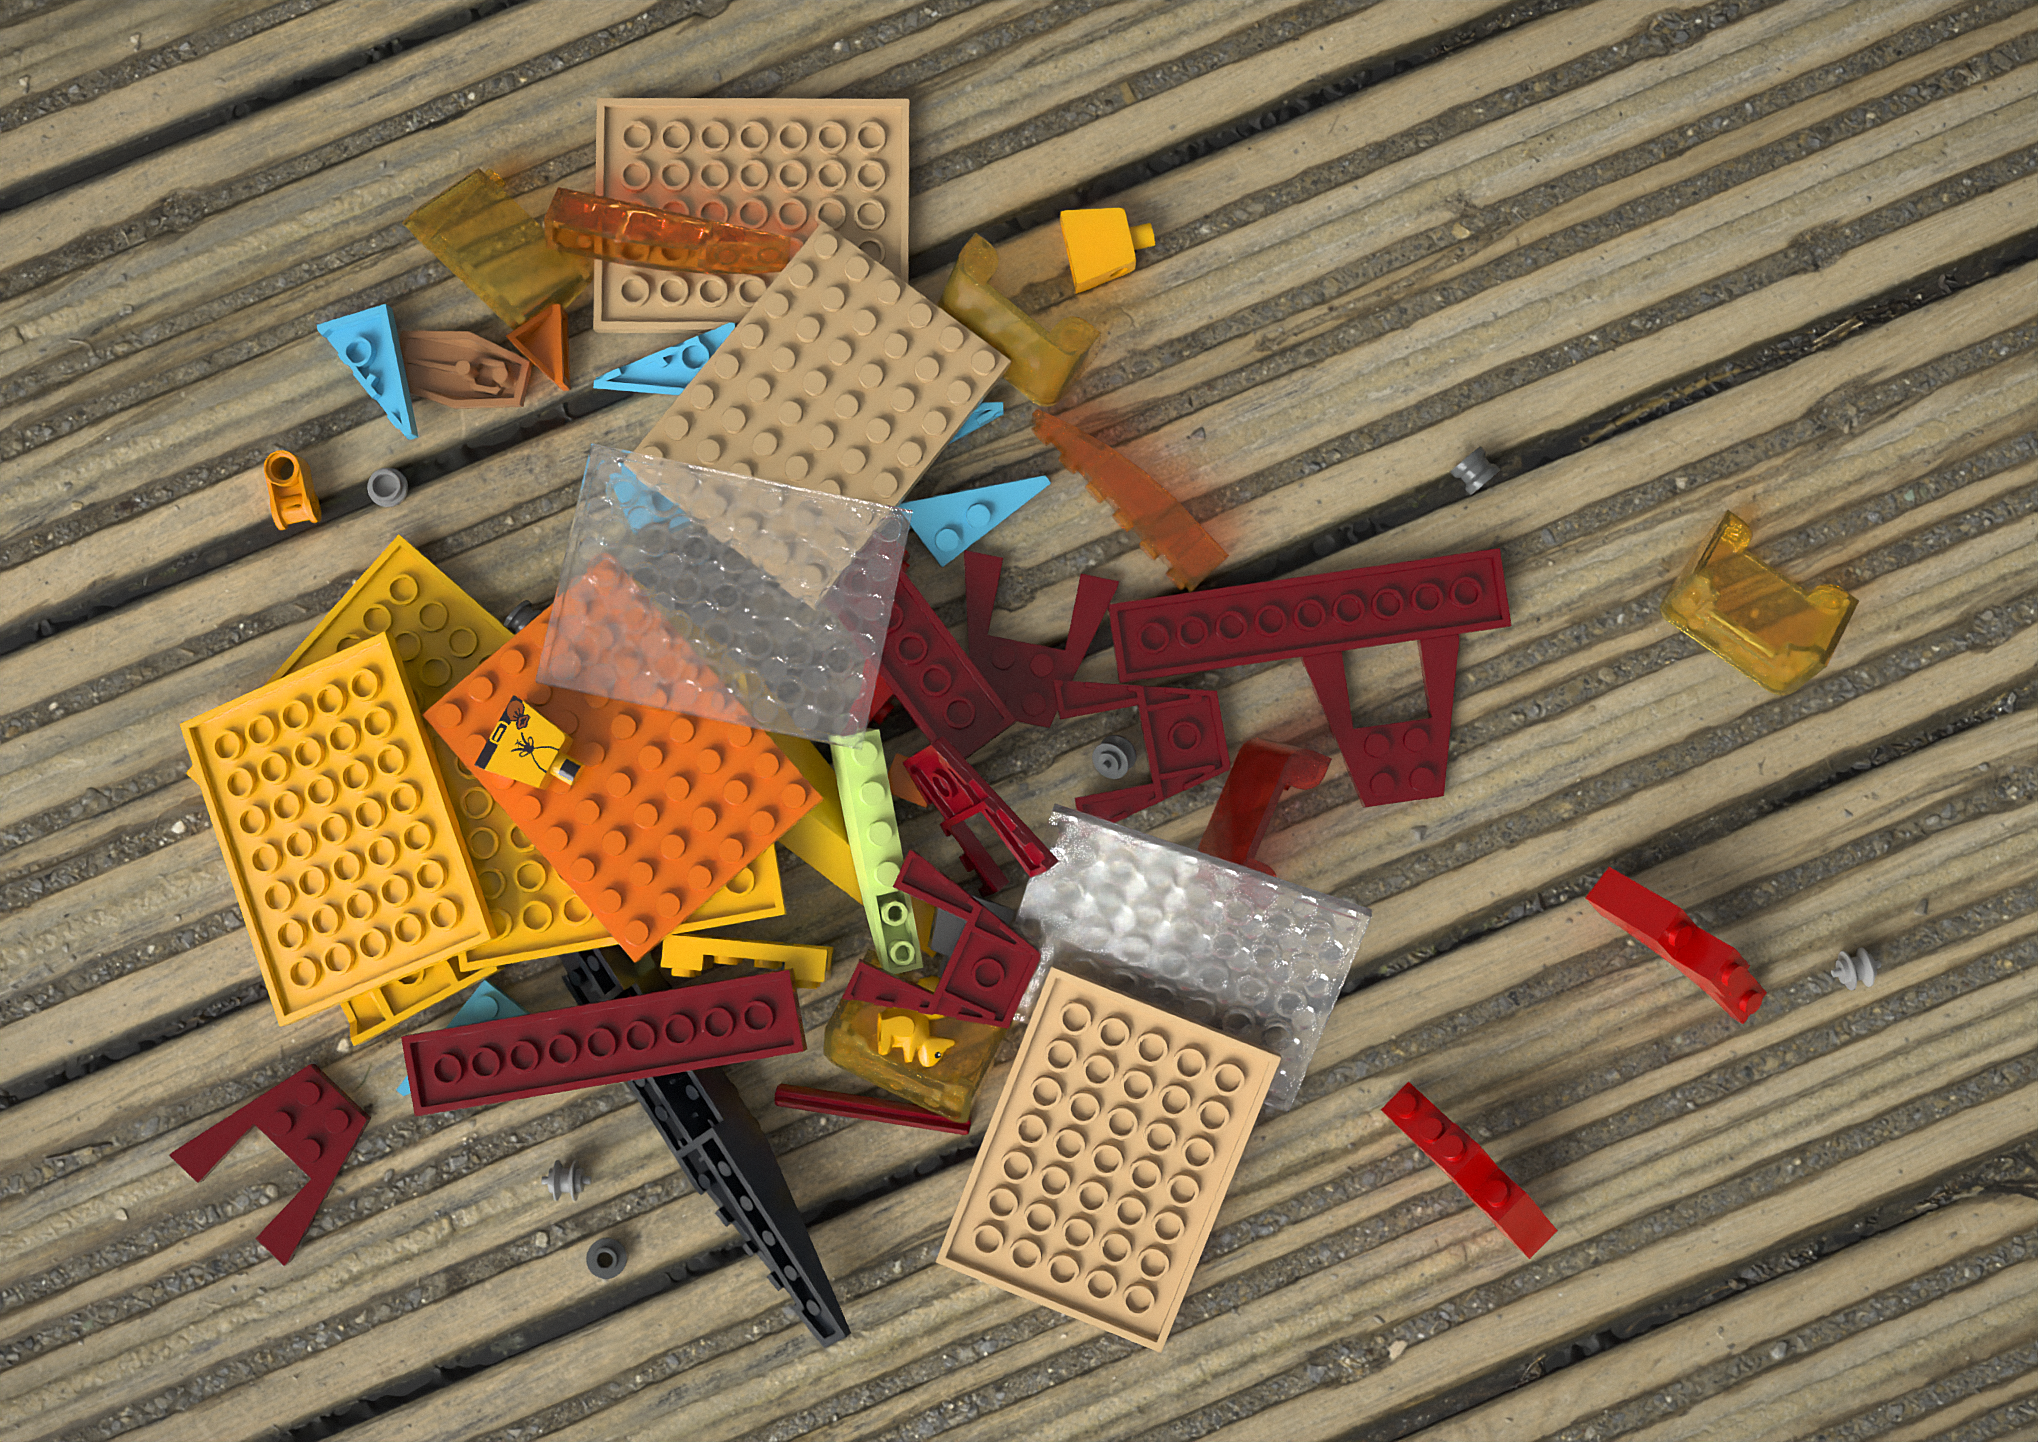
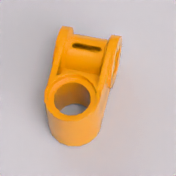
(292, 498)

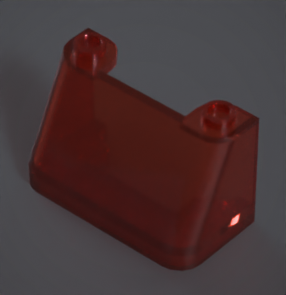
(1251, 795)

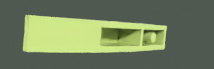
(877, 851)

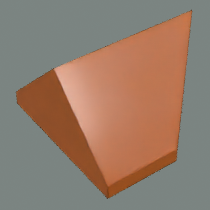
(546, 344)

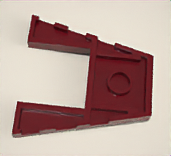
(1021, 670)
(1180, 738)
(1398, 758)
(960, 793)
(983, 973)
(308, 1123)

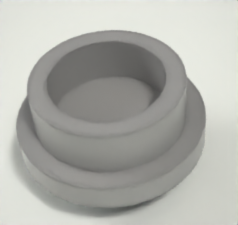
(387, 487)

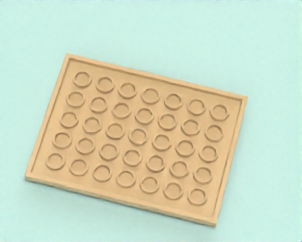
(755, 167)
(832, 382)
(1108, 1157)

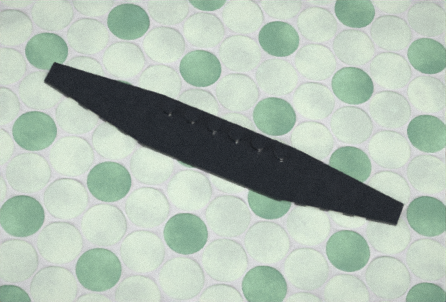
(719, 1148)

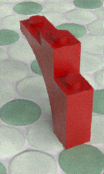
(1678, 940)
(1470, 1169)

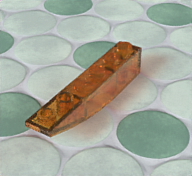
(658, 237)
(1138, 502)

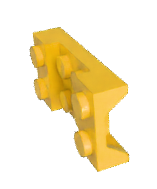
(692, 953)
(397, 1001)

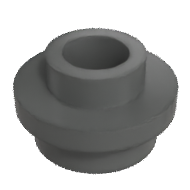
(618, 1254)

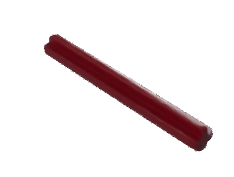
(865, 1108)

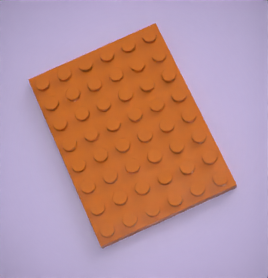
(663, 798)

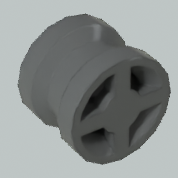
(1475, 470)

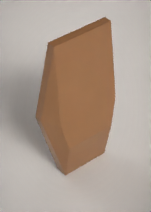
(463, 370)

